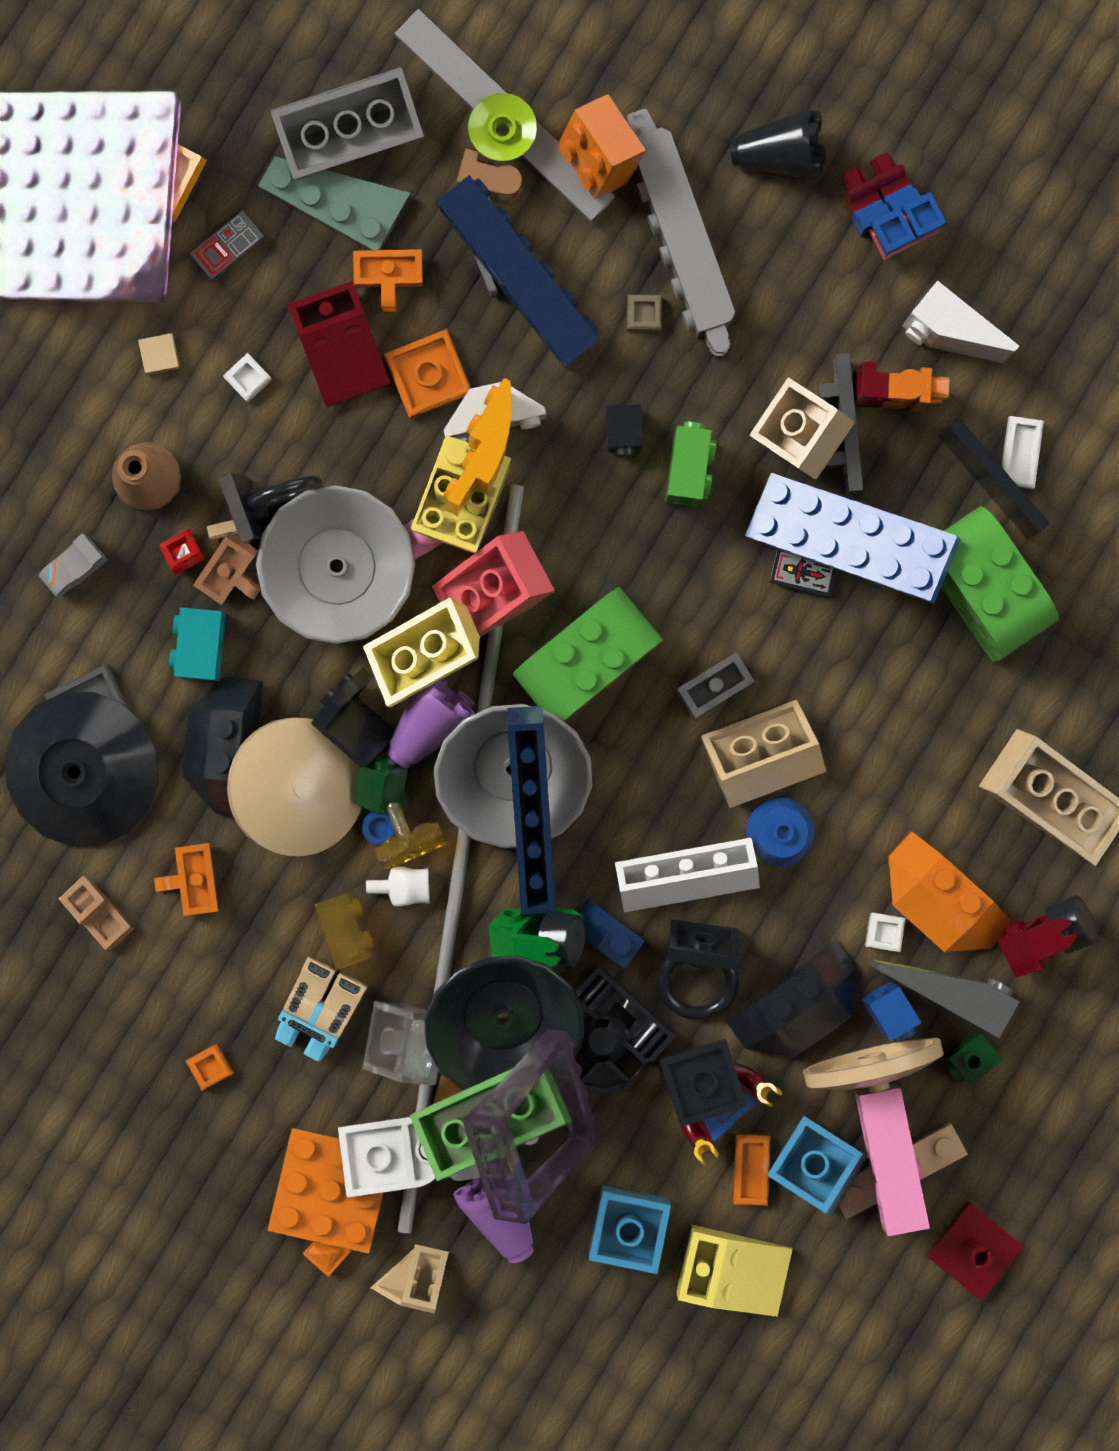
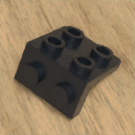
(351, 722)

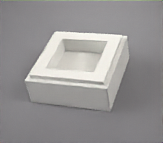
(247, 377)
(885, 932)

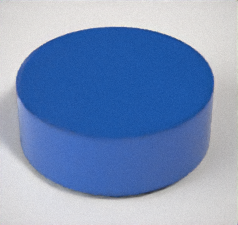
(377, 828)

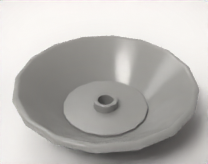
(330, 527)
(477, 784)

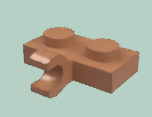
(228, 569)

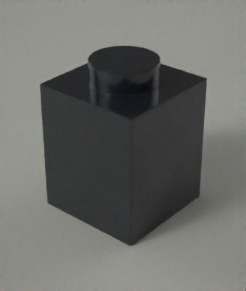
(624, 429)

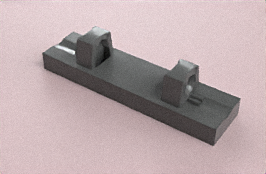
(842, 392)

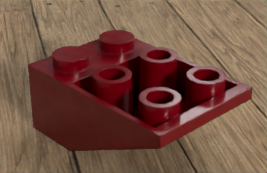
(339, 344)

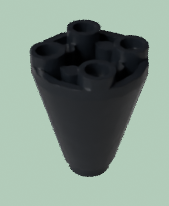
(783, 147)

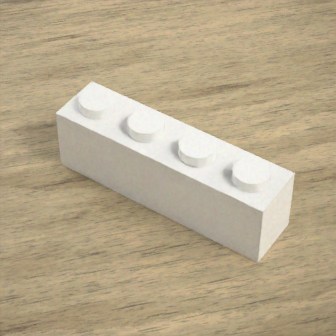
(687, 875)

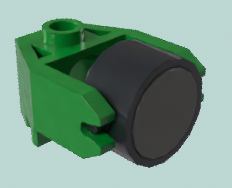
(545, 938)

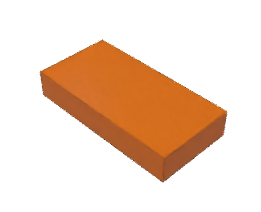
(751, 1169)

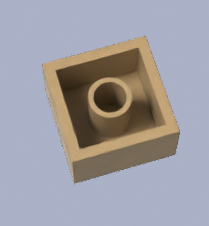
(802, 428)

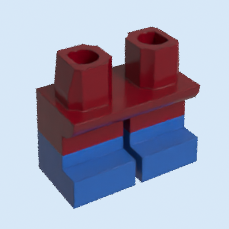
(879, 195)

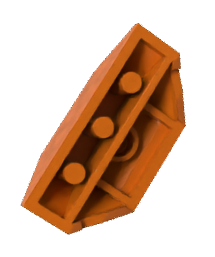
(942, 899)

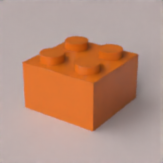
(601, 147)

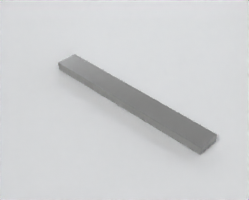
(472, 86)

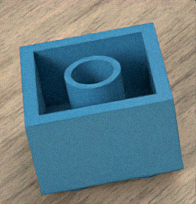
(817, 1166)
(629, 1229)

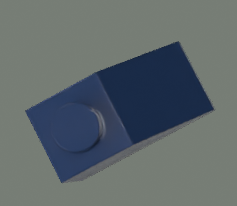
(610, 934)

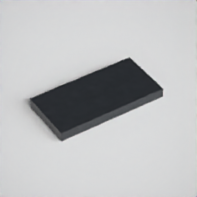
(993, 479)

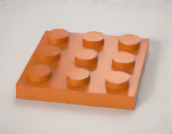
(314, 1200)

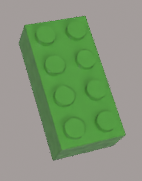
(444, 1134)

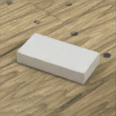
(1022, 450)

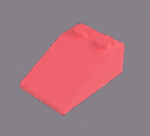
(497, 582)

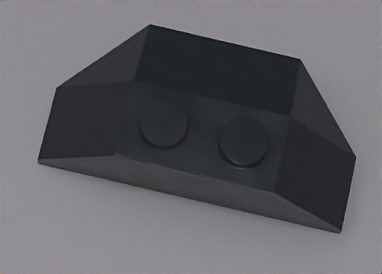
(214, 734)
(799, 1006)

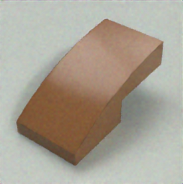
(96, 913)

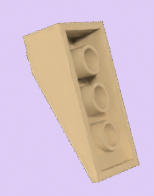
(1054, 796)

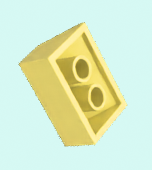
(423, 650)

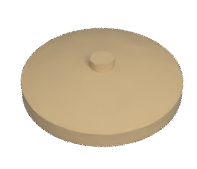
(292, 788)
(874, 1065)

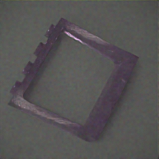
(492, 1142)

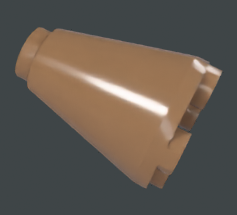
(154, 484)

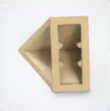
(415, 1279)

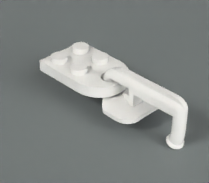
(387, 1158)

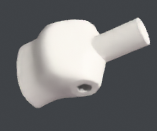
(403, 886)

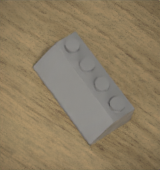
(347, 123)

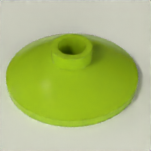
(498, 111)

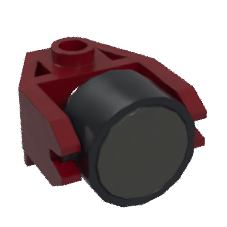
(1033, 944)

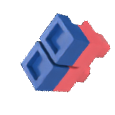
(902, 230)

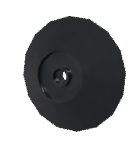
(114, 762)
(463, 1023)

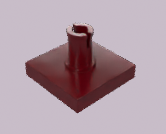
(974, 1250)

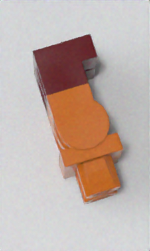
(898, 389)

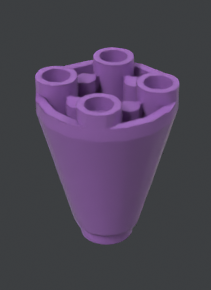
(427, 722)
(508, 1238)

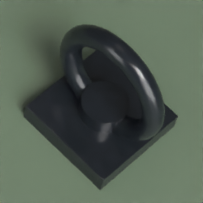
(253, 506)
(703, 948)

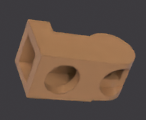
(501, 181)

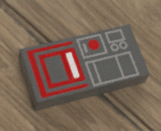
(227, 245)

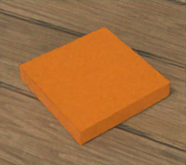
(428, 373)

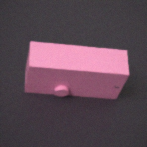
(892, 1160)

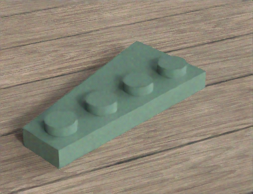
(342, 203)

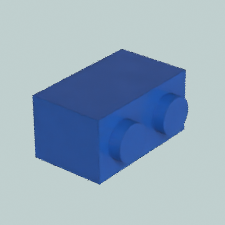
(892, 1012)

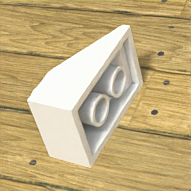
(953, 326)

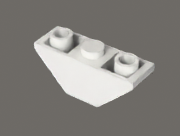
(524, 411)

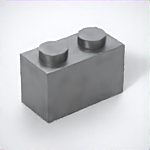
(715, 685)

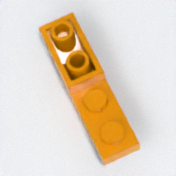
(489, 438)

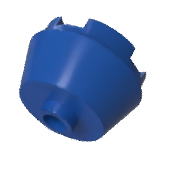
(781, 831)

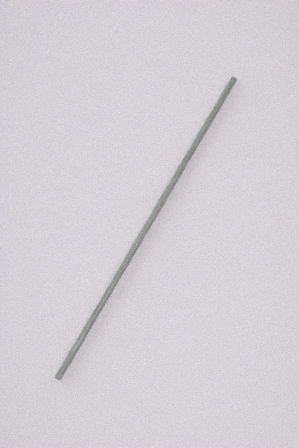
(462, 851)

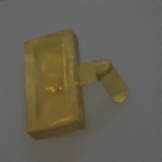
(407, 844)

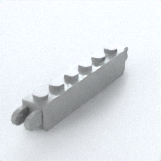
(682, 234)

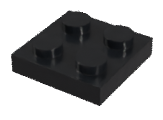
(703, 1082)

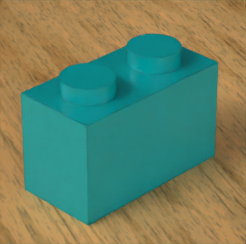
(198, 644)

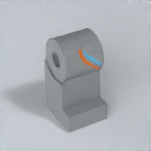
(72, 566)

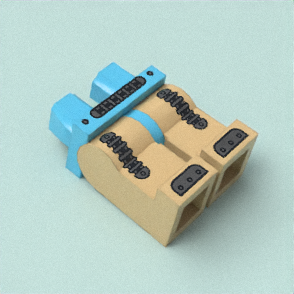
(312, 1016)

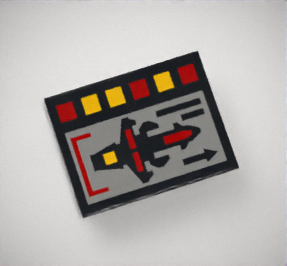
(802, 574)

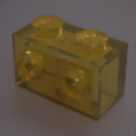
(344, 930)

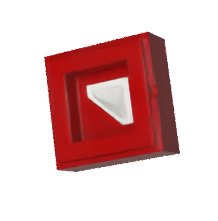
(182, 552)

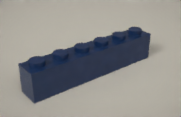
(517, 271)
(531, 809)

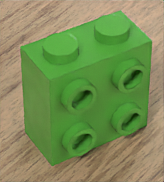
(689, 460)

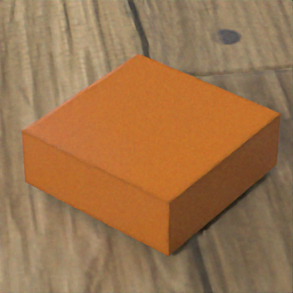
(209, 1067)

